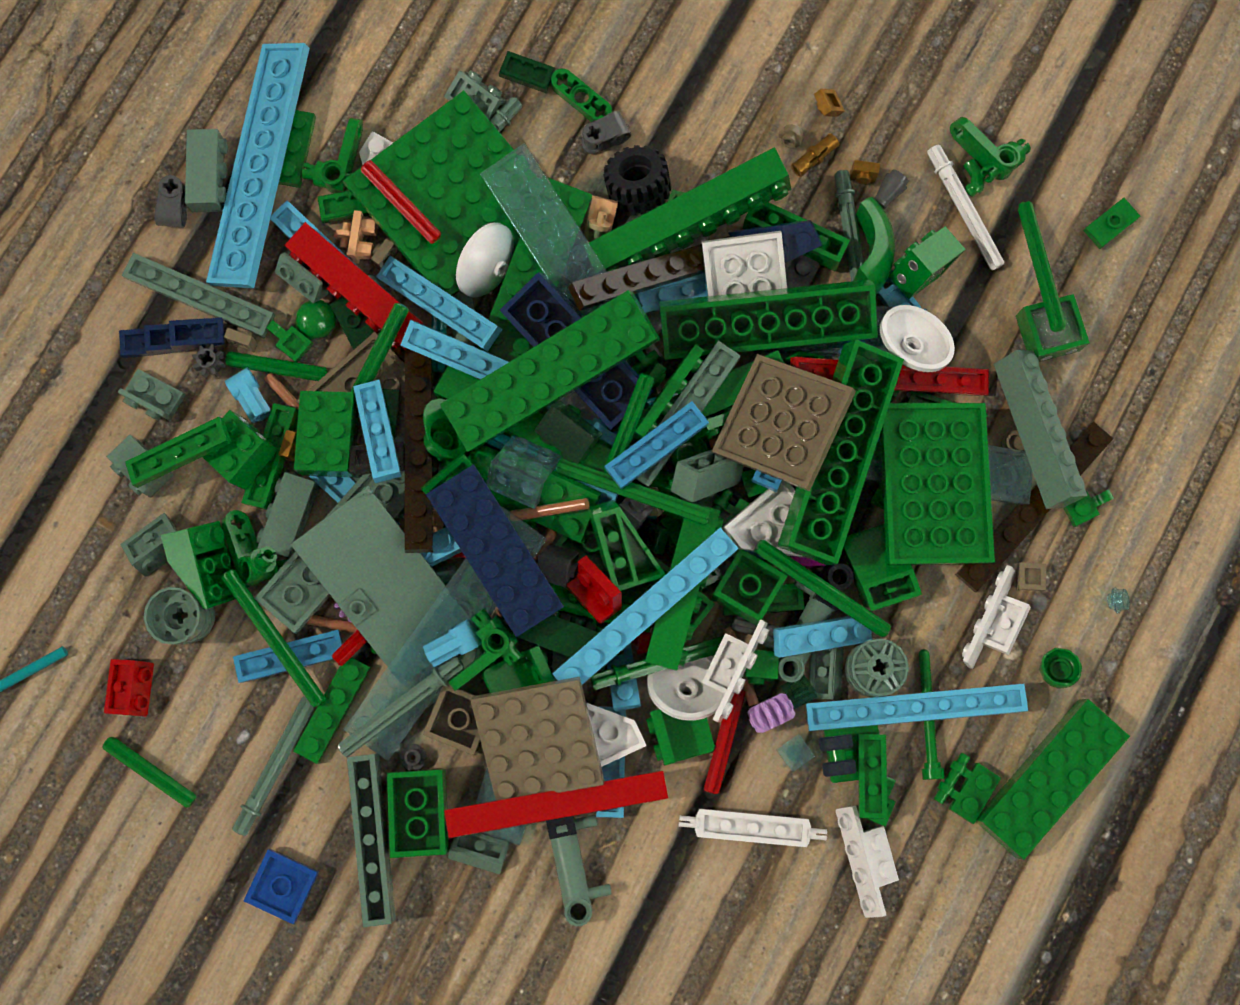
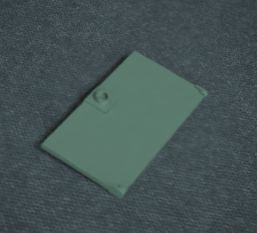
(368, 574)

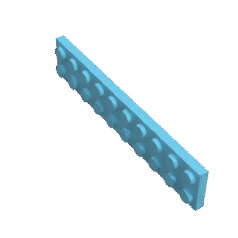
(258, 165)

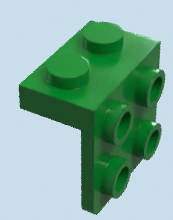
(526, 671)
(679, 738)

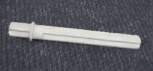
(965, 207)

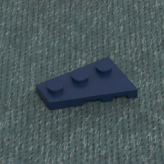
(796, 237)

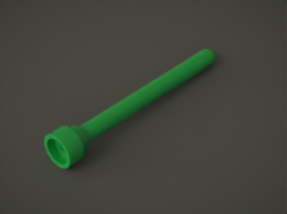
(932, 768)

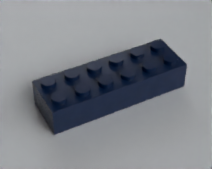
(541, 312)
(494, 550)

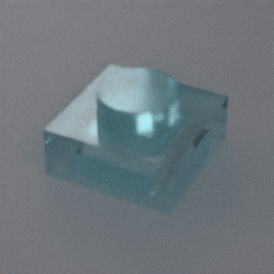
(795, 753)

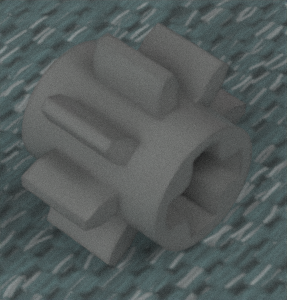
(211, 367)

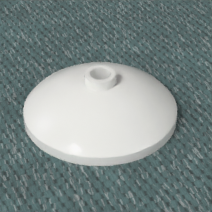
(485, 260)
(917, 338)
(667, 691)

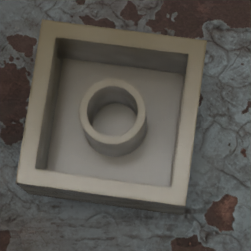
(454, 721)

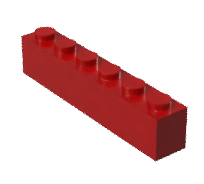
(345, 280)

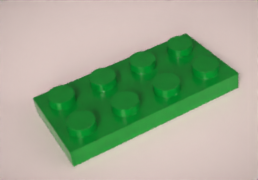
(555, 490)

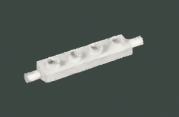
(752, 827)

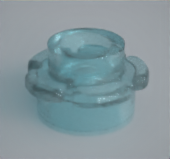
(1118, 600)

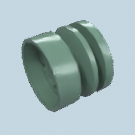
(164, 617)
(860, 666)

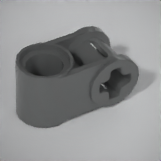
(605, 133)
(171, 207)

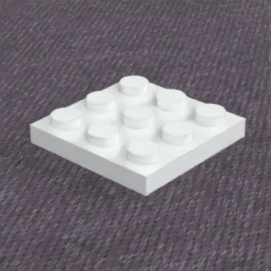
(744, 263)

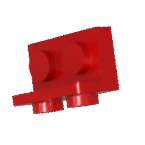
(595, 591)
(129, 687)

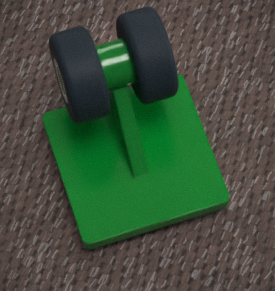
(842, 752)

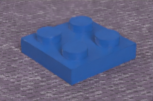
(281, 886)

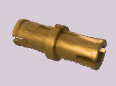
(815, 155)

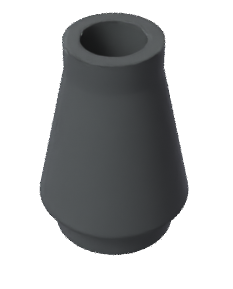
(891, 188)

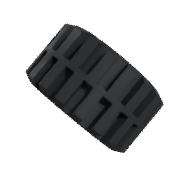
(651, 174)

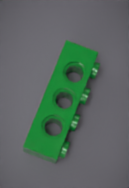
(832, 246)

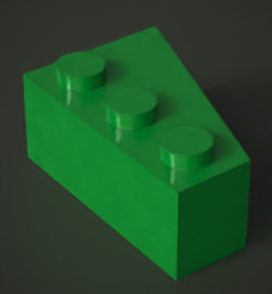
(621, 549)

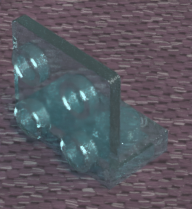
(521, 470)

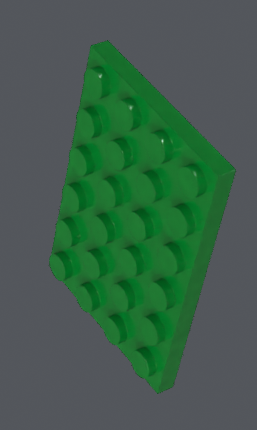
(936, 484)

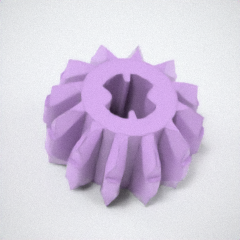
(771, 713)

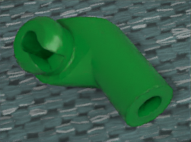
(977, 182)

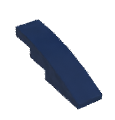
(171, 337)

